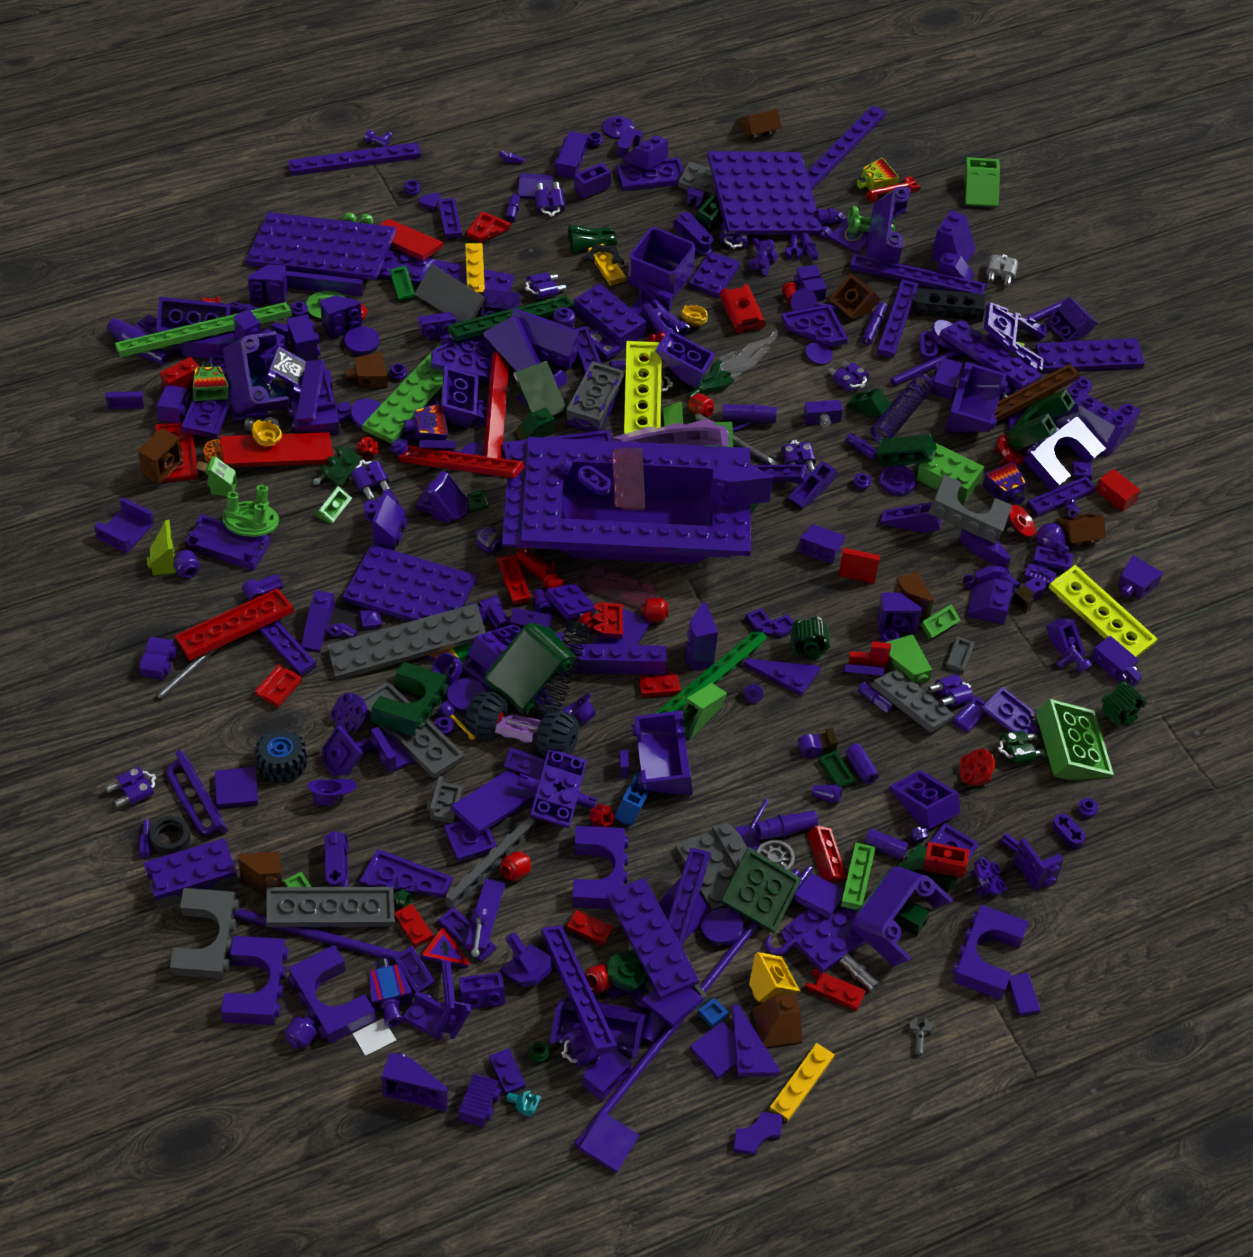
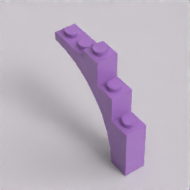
(697, 433)

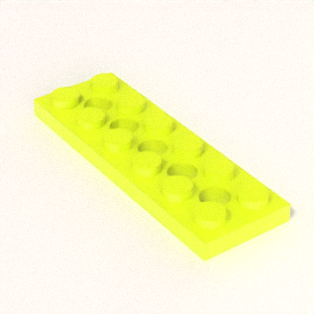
(633, 382)
(1102, 602)

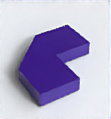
(761, 623)

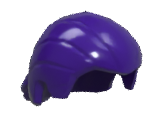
(1052, 537)

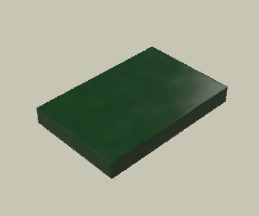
(540, 389)

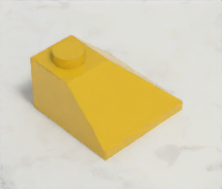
(771, 977)

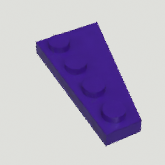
(401, 874)

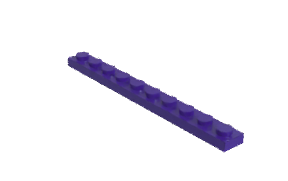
(844, 145)

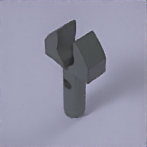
(919, 1041)

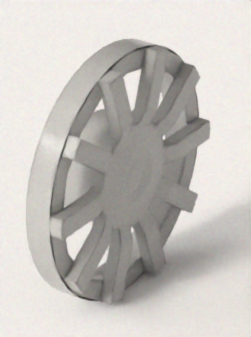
(776, 854)

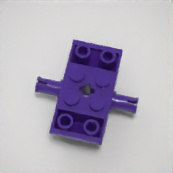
(557, 788)

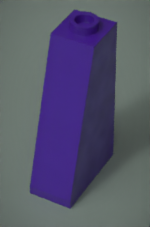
(513, 343)

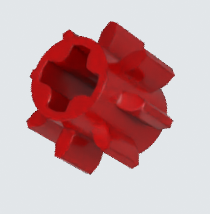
(367, 448)
(601, 816)

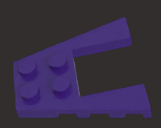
(1003, 327)

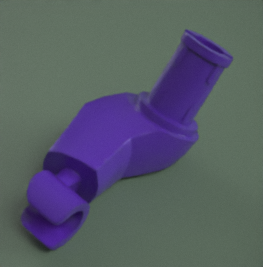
(990, 573)

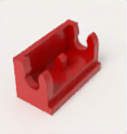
(535, 564)

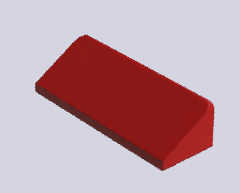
(826, 854)

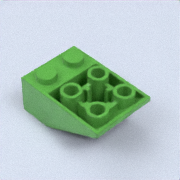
(982, 182)

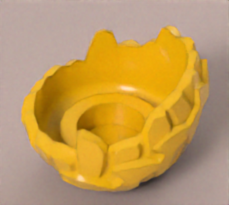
(694, 315)
(266, 433)

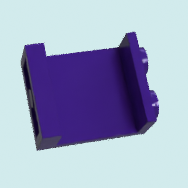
(126, 526)

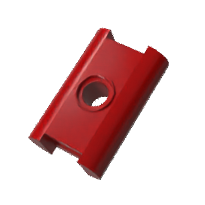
(742, 309)

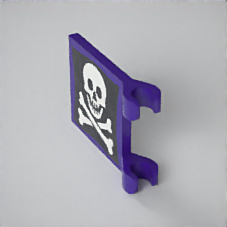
(287, 367)

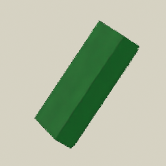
(402, 283)

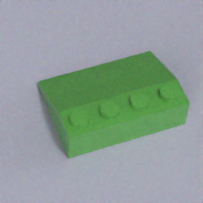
(1073, 741)

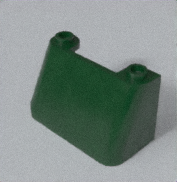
(528, 666)

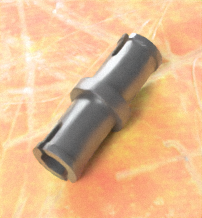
(859, 972)

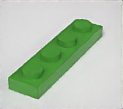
(858, 876)

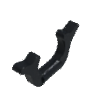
(603, 248)

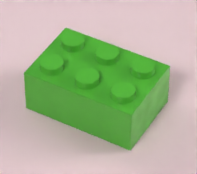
(954, 466)

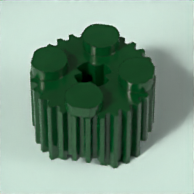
(810, 638)
(1123, 704)

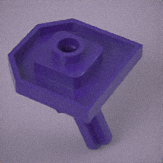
(342, 753)
(528, 963)

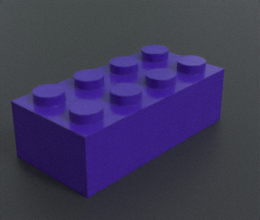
(605, 311)

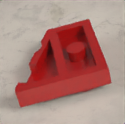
(486, 227)

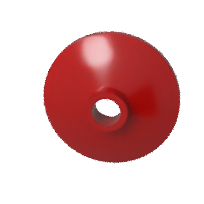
(1021, 521)

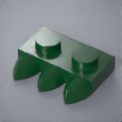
(341, 466)

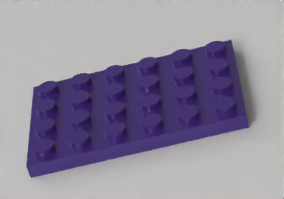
(407, 585)

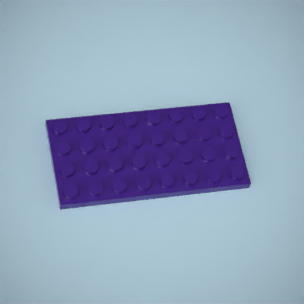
(321, 246)

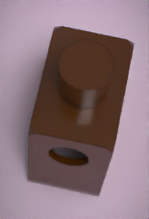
(368, 371)

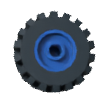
(281, 755)

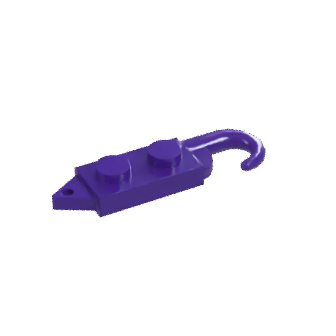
(794, 930)

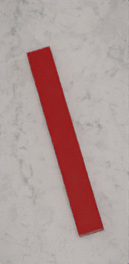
(496, 406)
(462, 462)

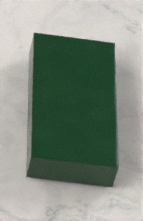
(836, 770)

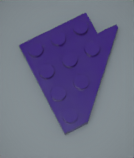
(467, 355)

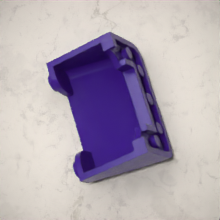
(881, 240)
(976, 400)
(663, 753)

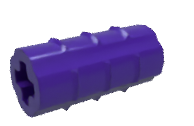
(862, 764)
(886, 844)

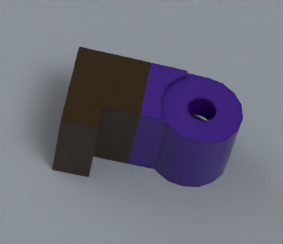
(1028, 593)
(818, 744)

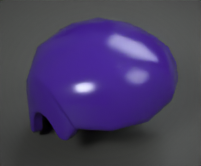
(448, 665)

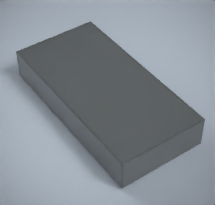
(960, 655)

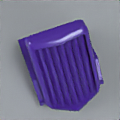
(443, 499)

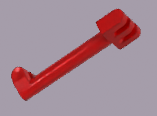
(907, 182)

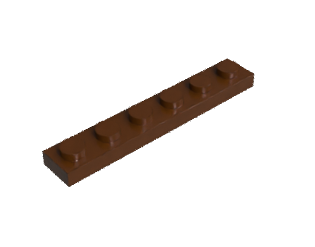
(1036, 391)

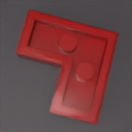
(877, 656)

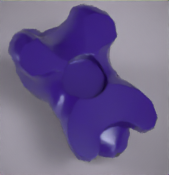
(764, 255)

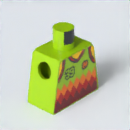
(877, 175)

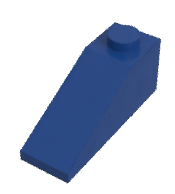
(631, 802)

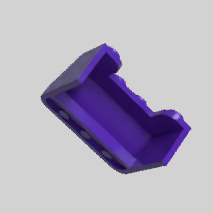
(1105, 423)

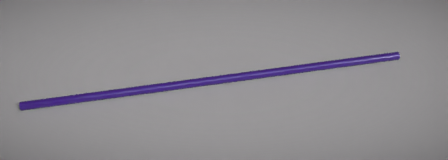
(611, 1103)

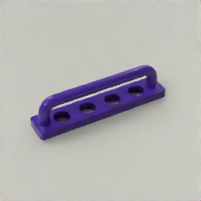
(184, 761)

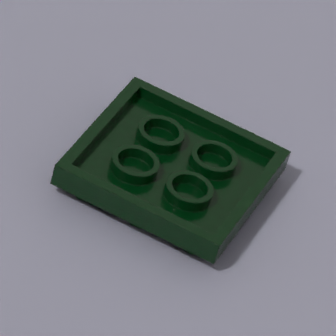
(760, 890)

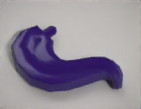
(636, 995)

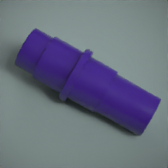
(750, 413)
(786, 825)

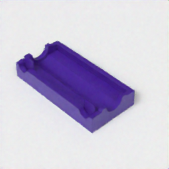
(216, 541)

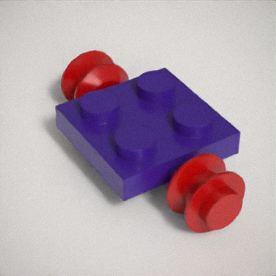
(570, 600)

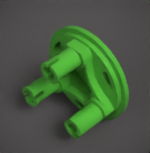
(250, 517)

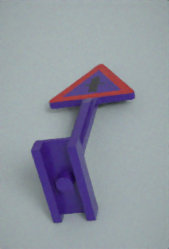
(447, 953)

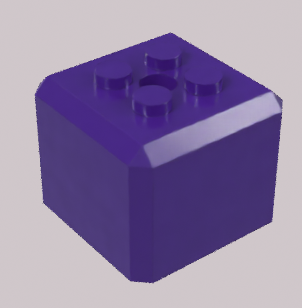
(661, 261)

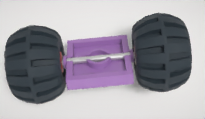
(489, 718)

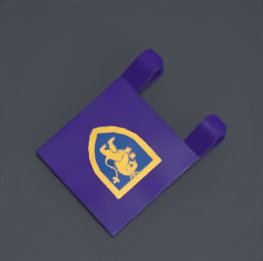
(841, 235)

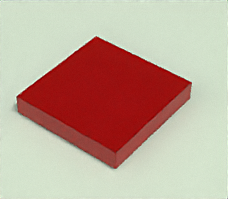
(859, 565)

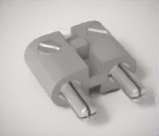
(1000, 267)

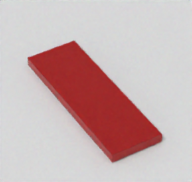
(290, 450)
(233, 624)

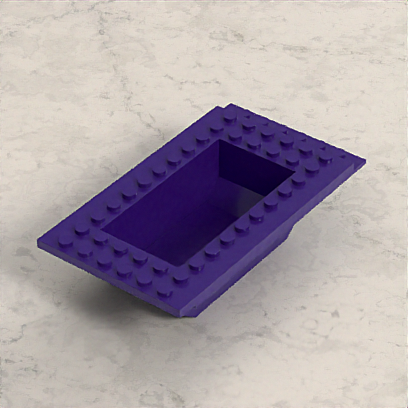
(677, 519)

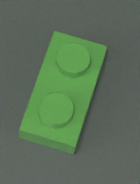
(940, 621)

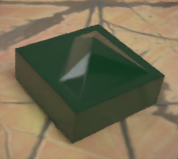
(478, 501)

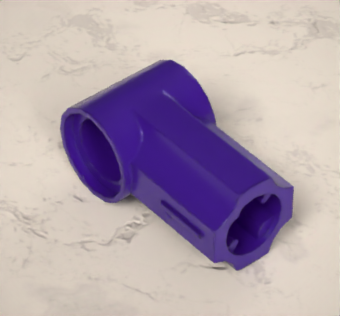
(254, 588)
(494, 612)

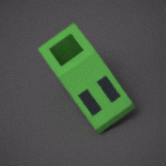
(220, 477)

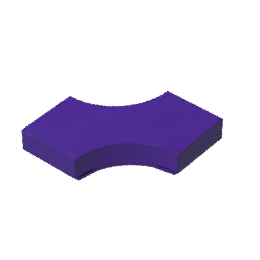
(750, 1138)

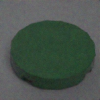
(626, 972)

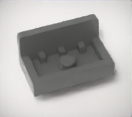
(444, 797)

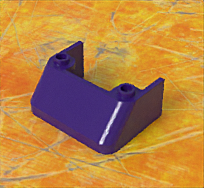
(244, 397)
(876, 915)
(623, 1022)

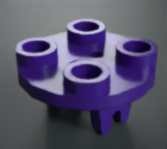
(343, 707)
(989, 877)

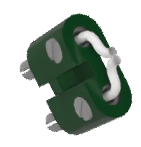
(1018, 748)

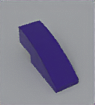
(814, 485)

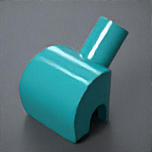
(525, 1102)

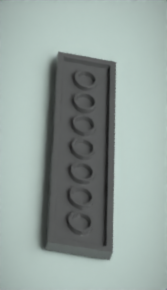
(406, 641)

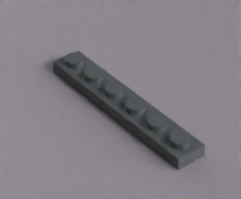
(485, 868)

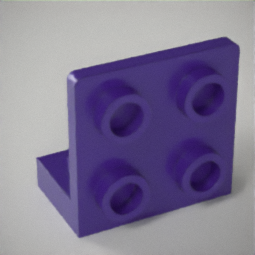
(821, 543)

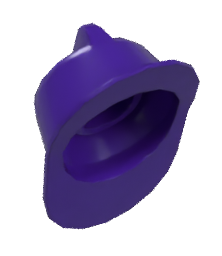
(581, 709)
(330, 791)

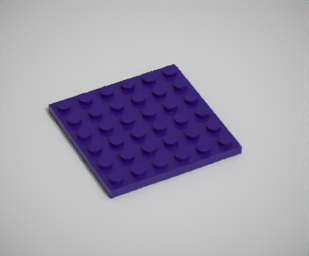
(764, 193)

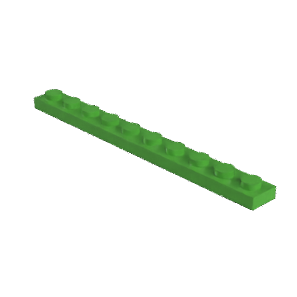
(197, 331)

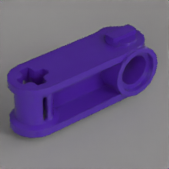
(693, 231)
(336, 859)

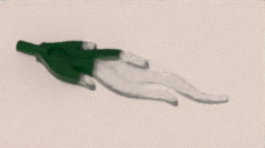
(729, 370)

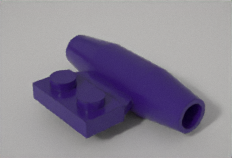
(145, 326)

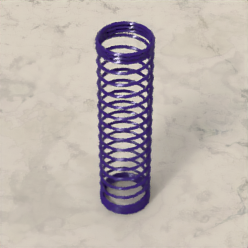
(916, 386)

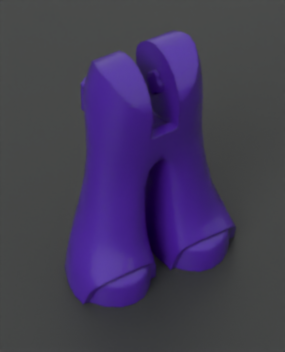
(662, 319)

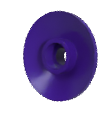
(616, 126)

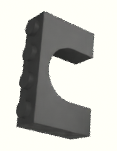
(948, 508)
(211, 960)

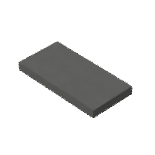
(449, 294)

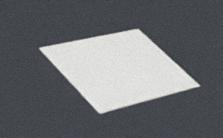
(374, 1037)

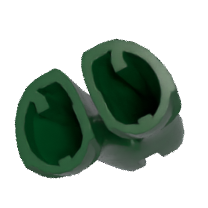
(585, 237)

